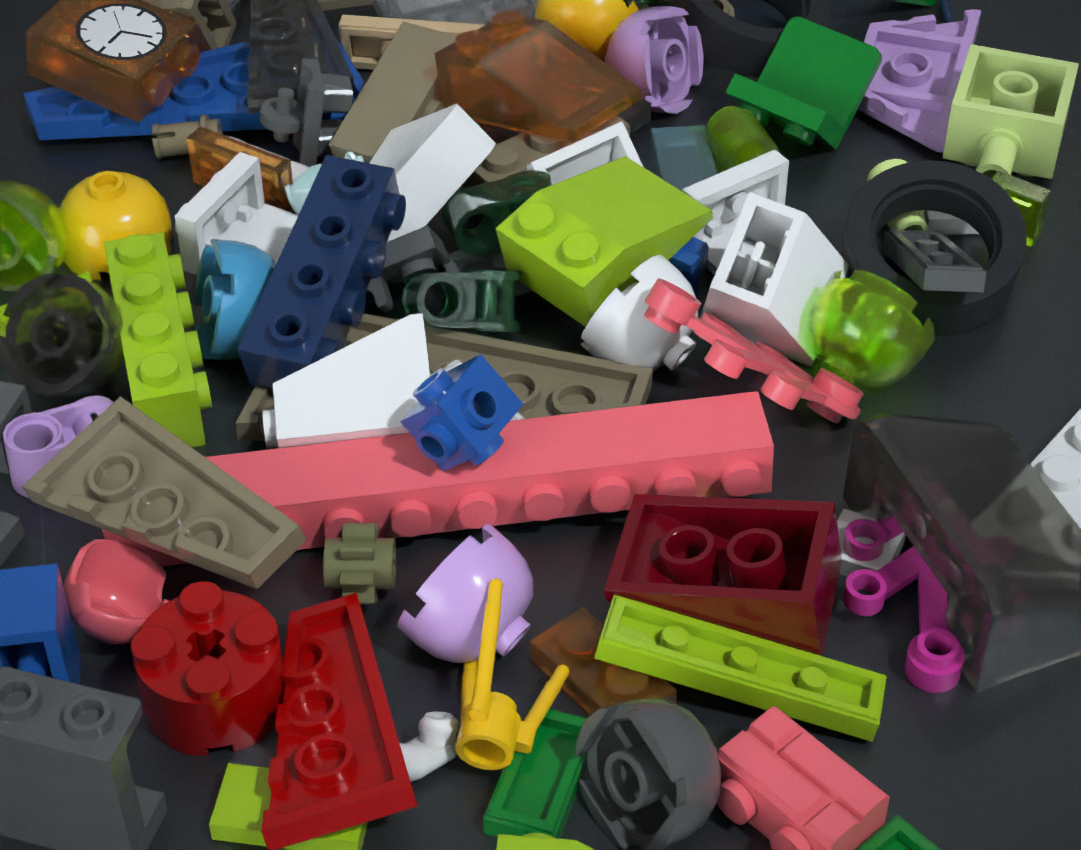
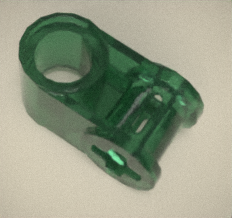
(494, 200)
(474, 299)

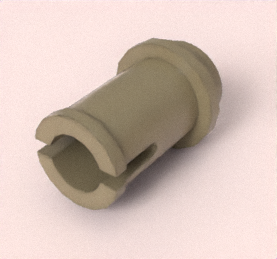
(172, 137)

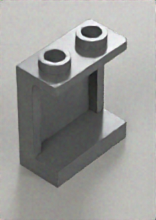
(69, 767)

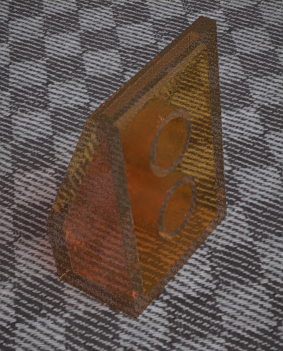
(531, 79)

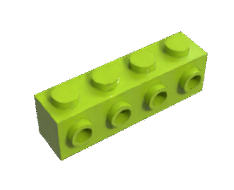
(153, 335)

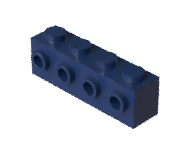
(323, 270)

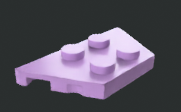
(918, 74)

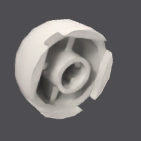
(623, 332)

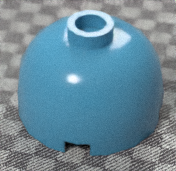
(229, 289)

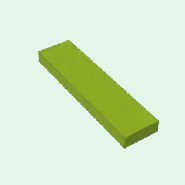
(742, 667)

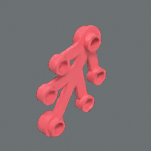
(731, 352)

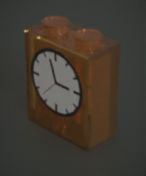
(113, 52)

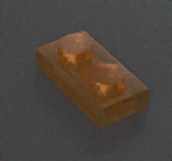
(213, 151)
(590, 680)

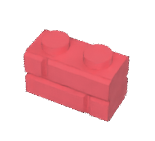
(796, 788)

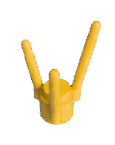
(490, 720)

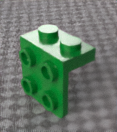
(810, 83)

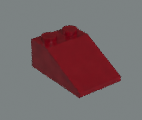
(733, 563)

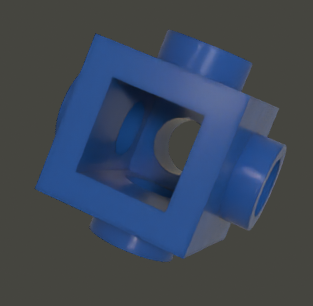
(461, 413)

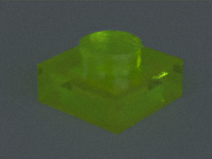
(1030, 200)

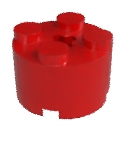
(209, 670)

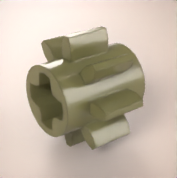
(360, 562)

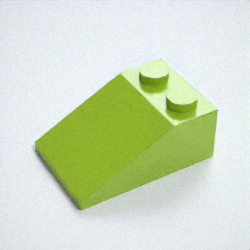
(594, 231)

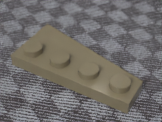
(164, 494)

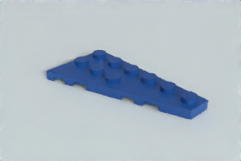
(213, 89)

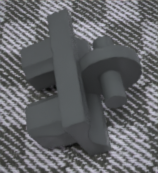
(303, 117)

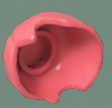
(113, 590)

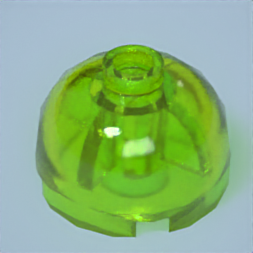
(30, 235)
(867, 330)

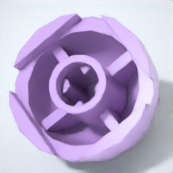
(658, 56)
(457, 596)

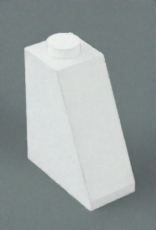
(432, 161)
(352, 391)

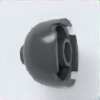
(648, 772)

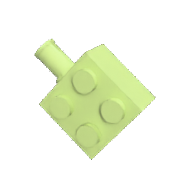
(1009, 112)

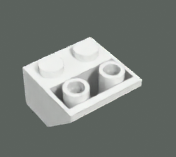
(773, 276)

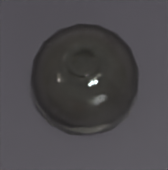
(62, 336)

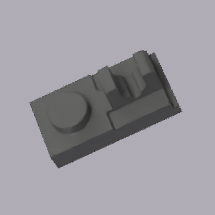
(406, 257)

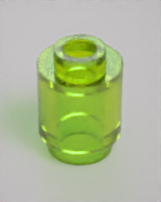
(737, 136)

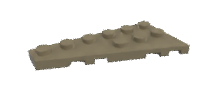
(542, 378)

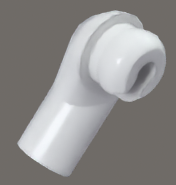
(433, 746)

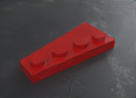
(335, 731)

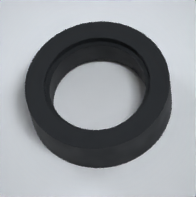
(739, 45)
(948, 190)

